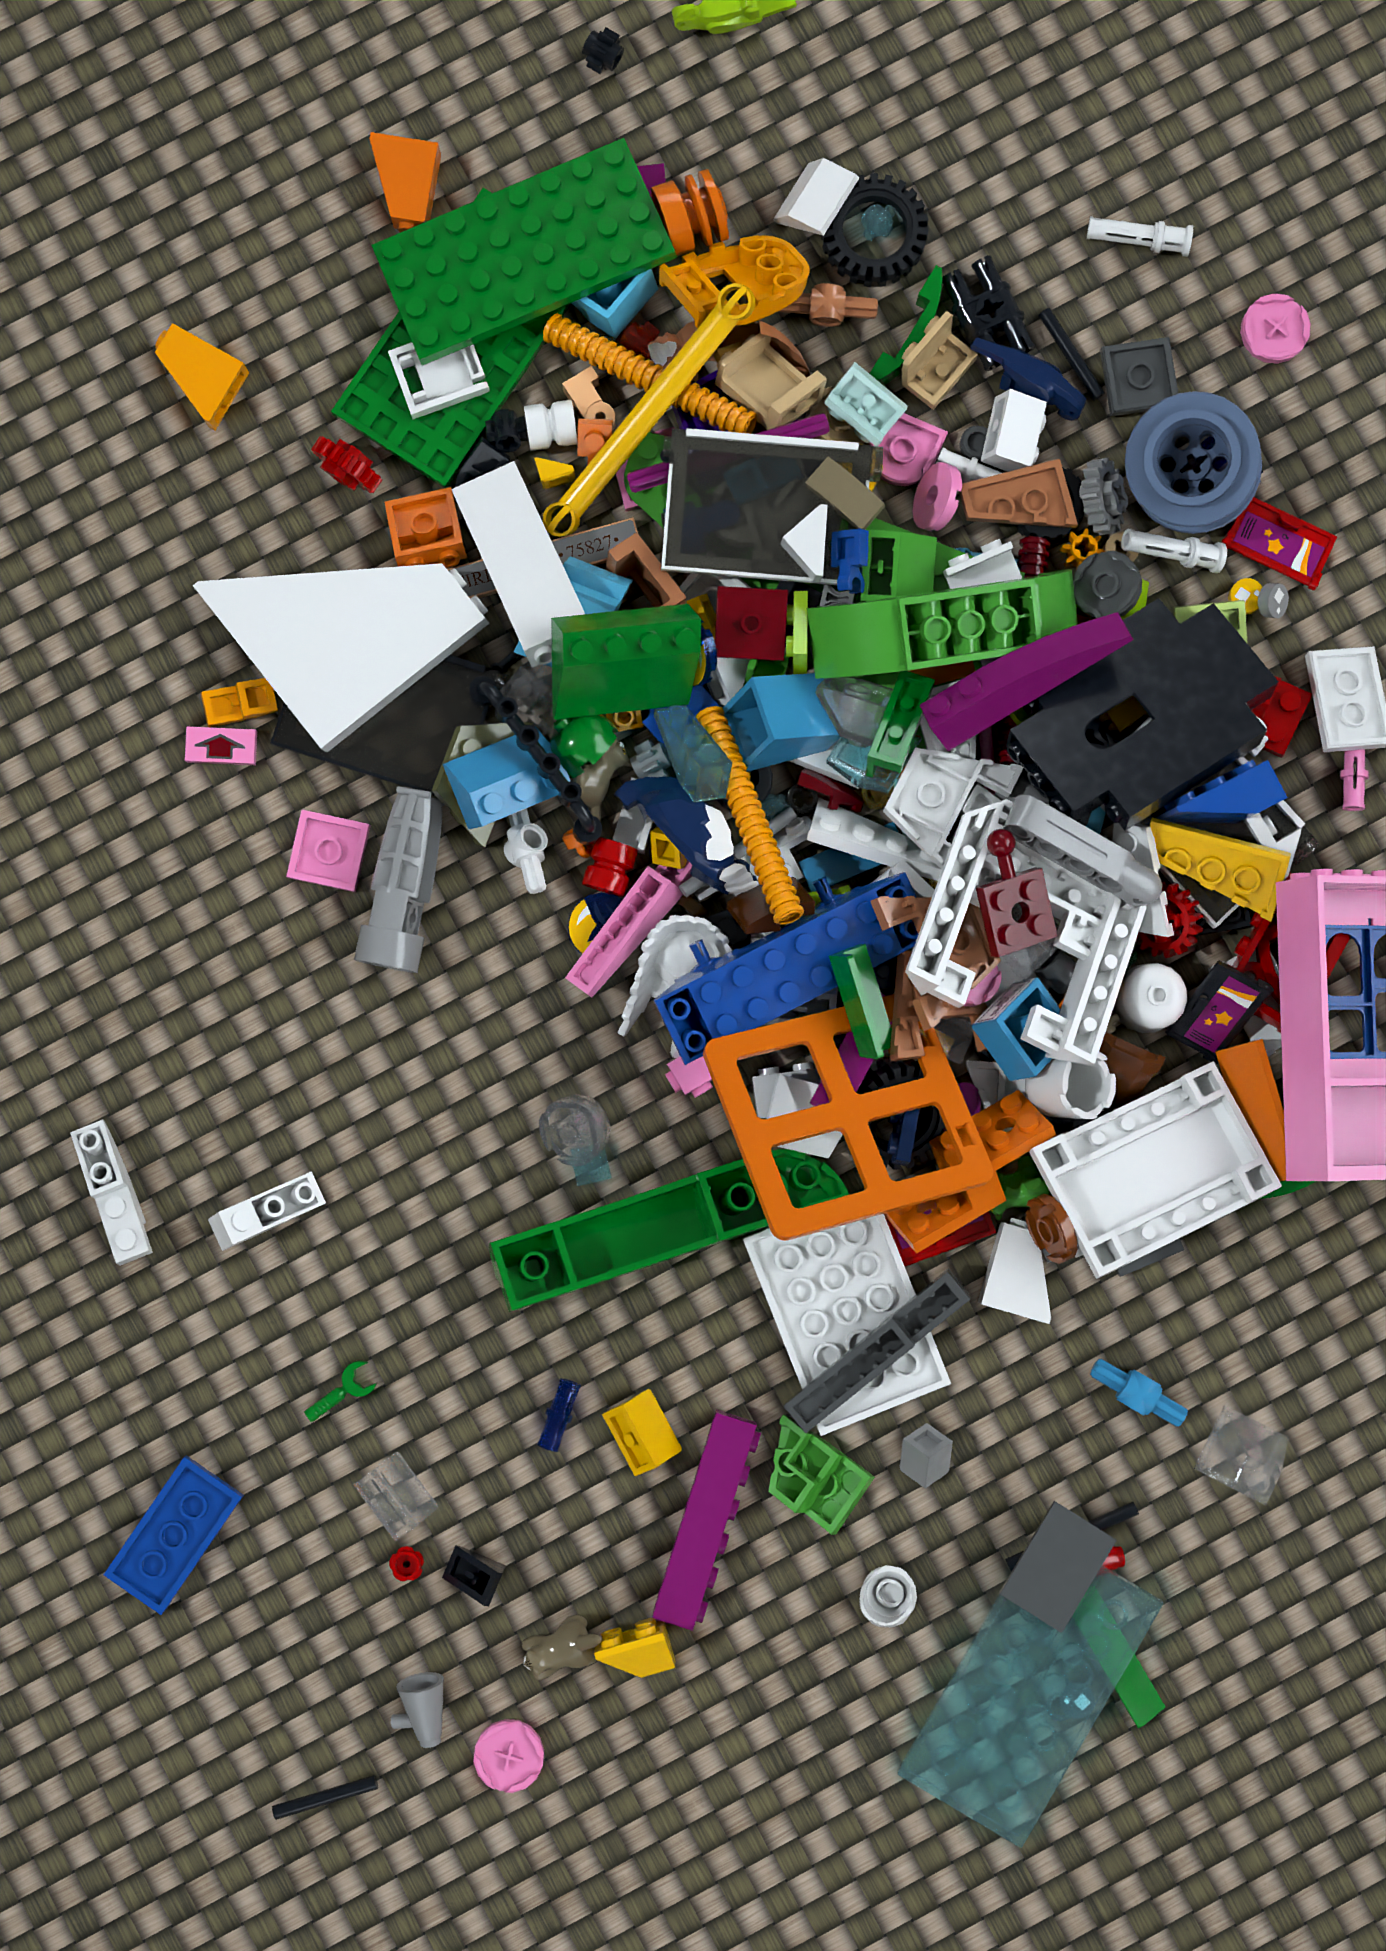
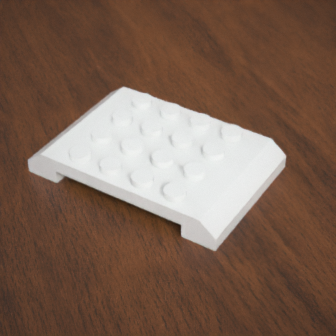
(1155, 1169)

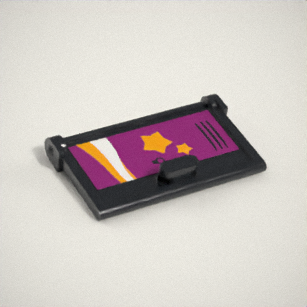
(1217, 1020)

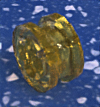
(875, 805)

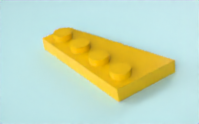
(1223, 864)

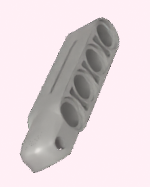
(1082, 851)

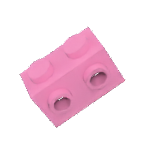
(690, 1077)

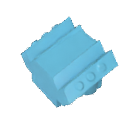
(595, 588)

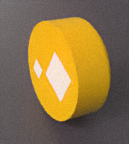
(1247, 590)

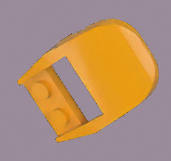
(762, 263)

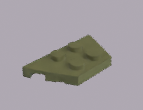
(464, 741)

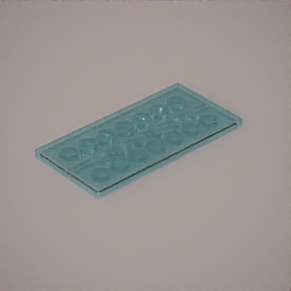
(1026, 1705)

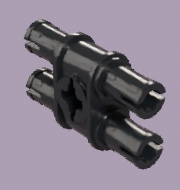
(995, 299)

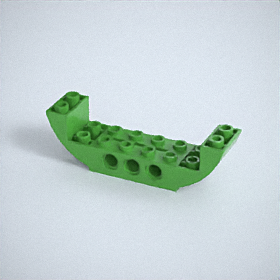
(939, 626)

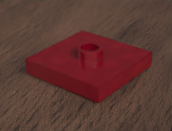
(751, 623)

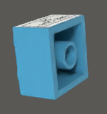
(1003, 1026)

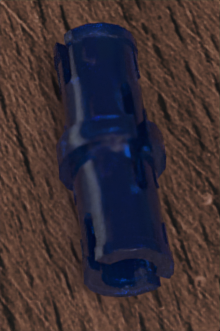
(559, 1415)

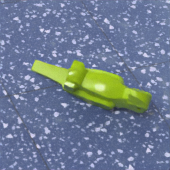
(726, 15)

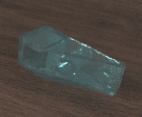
(694, 754)

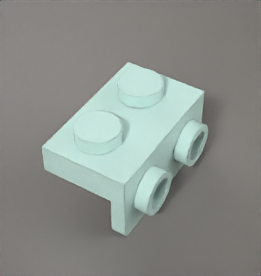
(864, 405)

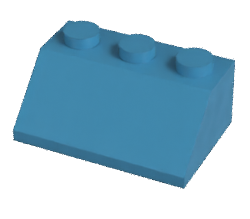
(498, 781)

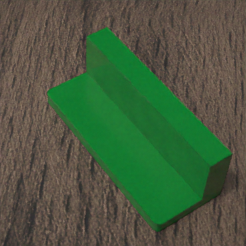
(899, 723)
(862, 1001)

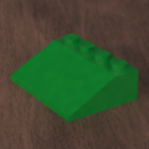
(624, 660)

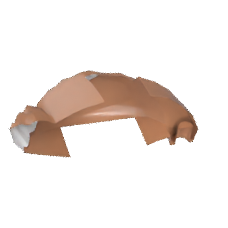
(668, 345)

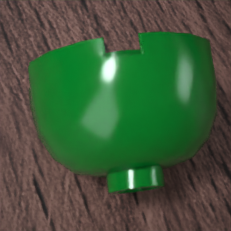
(581, 741)

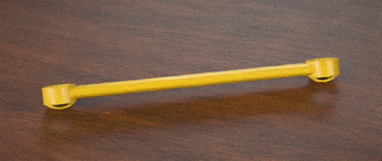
(649, 409)

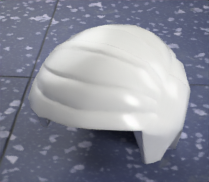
(887, 1596)

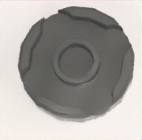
(1107, 584)

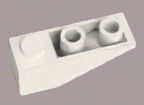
(266, 1211)

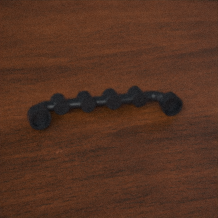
(485, 692)

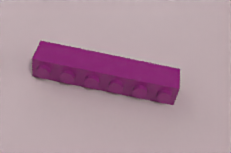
(704, 1520)

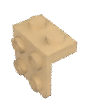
(936, 362)

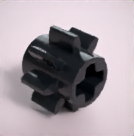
(603, 50)
(506, 430)

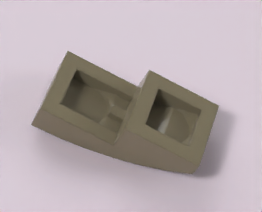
(845, 494)

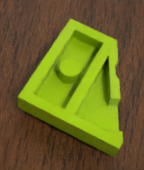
(798, 643)

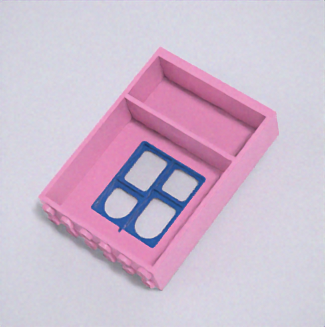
(1330, 1097)

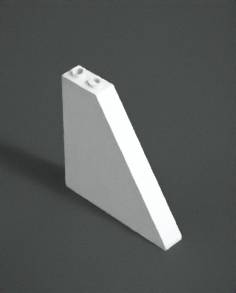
(347, 638)

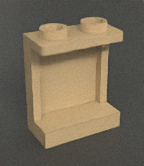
(767, 383)

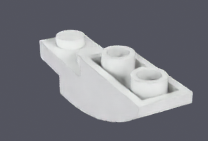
(112, 1191)

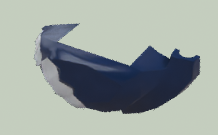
(694, 829)

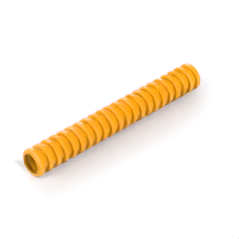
(643, 373)
(753, 825)

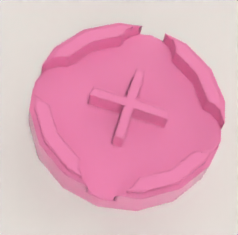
(1275, 328)
(509, 1755)

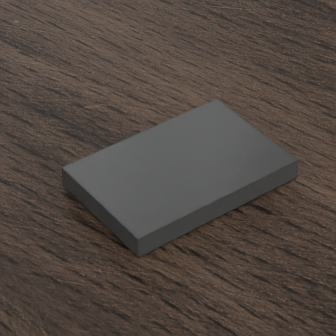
(1057, 1566)

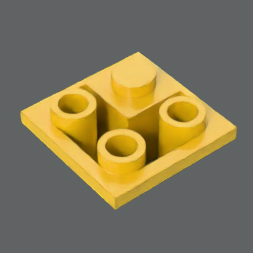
(638, 1650)

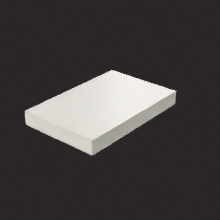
(1348, 698)

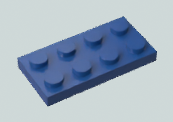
(173, 1535)

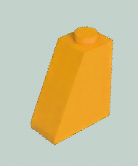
(202, 372)

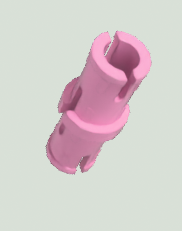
(1354, 798)

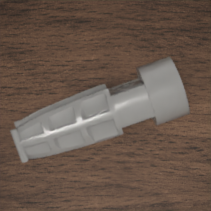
(402, 882)

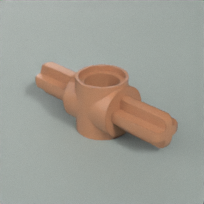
(829, 305)

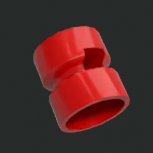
(610, 864)

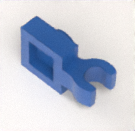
(849, 553)

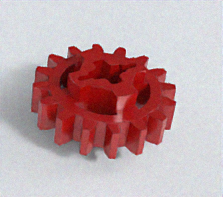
(346, 464)
(1183, 914)

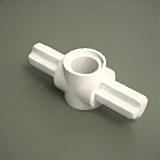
(526, 849)

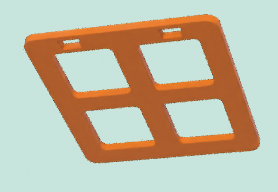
(844, 1113)

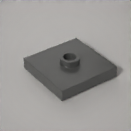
(1138, 375)

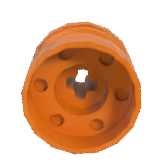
(691, 212)

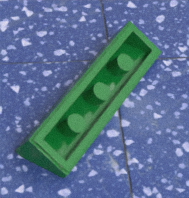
(1138, 1694)

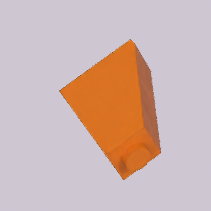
(408, 177)

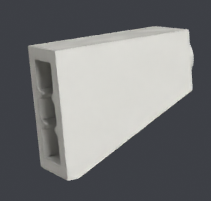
(1016, 1274)

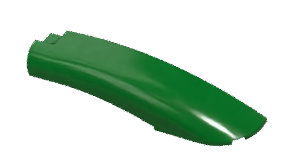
(649, 1228)

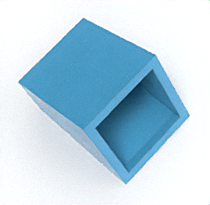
(779, 720)

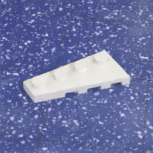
(867, 839)

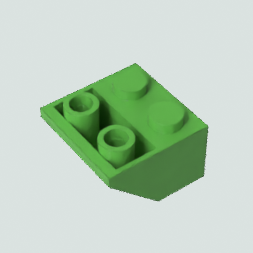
(898, 565)

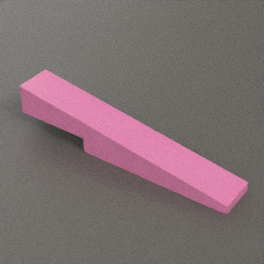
(628, 926)

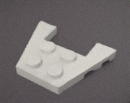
(934, 792)

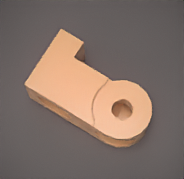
(585, 397)

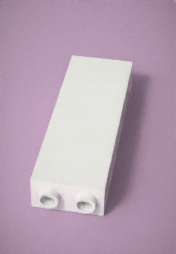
(518, 557)

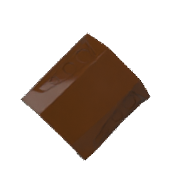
(1131, 1067)

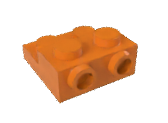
(426, 529)

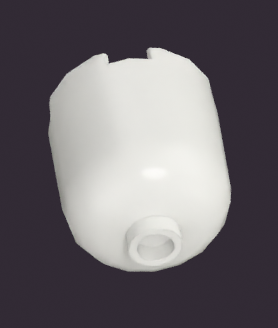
(1150, 998)
(1072, 1089)

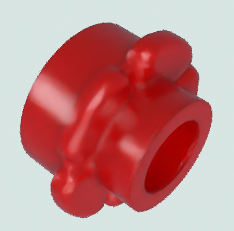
(397, 1564)

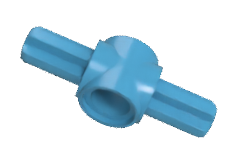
(1138, 1392)

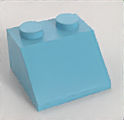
(618, 304)

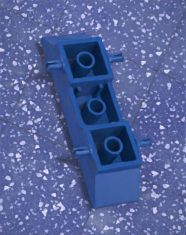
(780, 969)

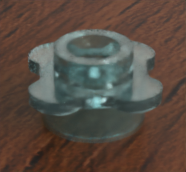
(878, 221)

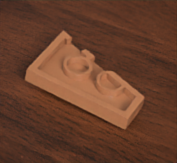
(1021, 496)

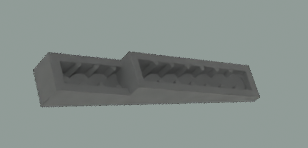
(877, 1350)

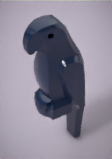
(1034, 378)

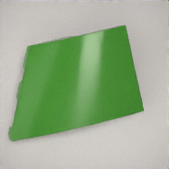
(816, 1477)

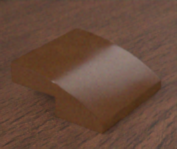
(753, 912)

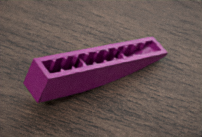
(1020, 678)

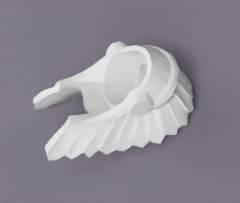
(667, 958)

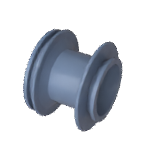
(1193, 417)

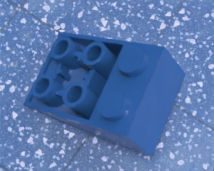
(1228, 797)

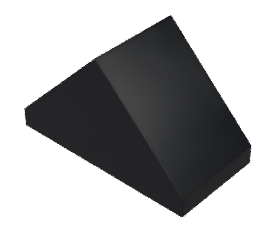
(473, 1574)

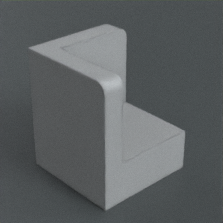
(926, 1455)

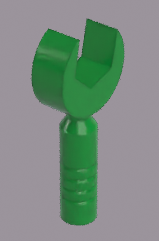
(338, 1394)

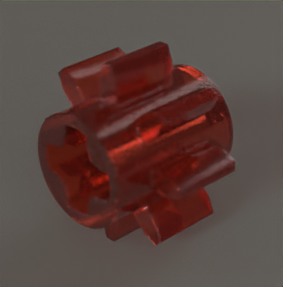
(638, 337)

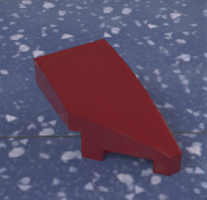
(840, 792)

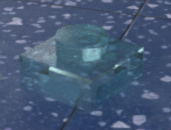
(594, 1171)

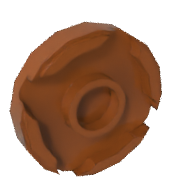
(1051, 1228)

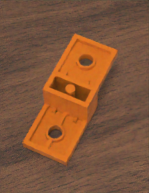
(1002, 1148)

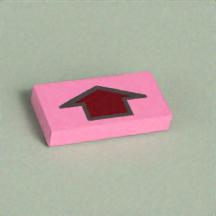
(221, 745)

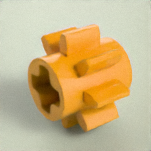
(1084, 539)

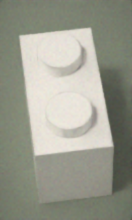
(1014, 431)

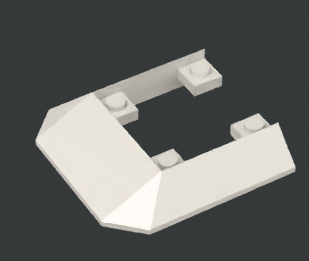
(1092, 927)

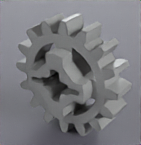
(1103, 496)

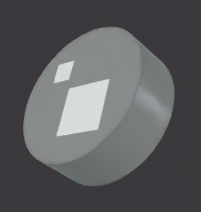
(1273, 600)

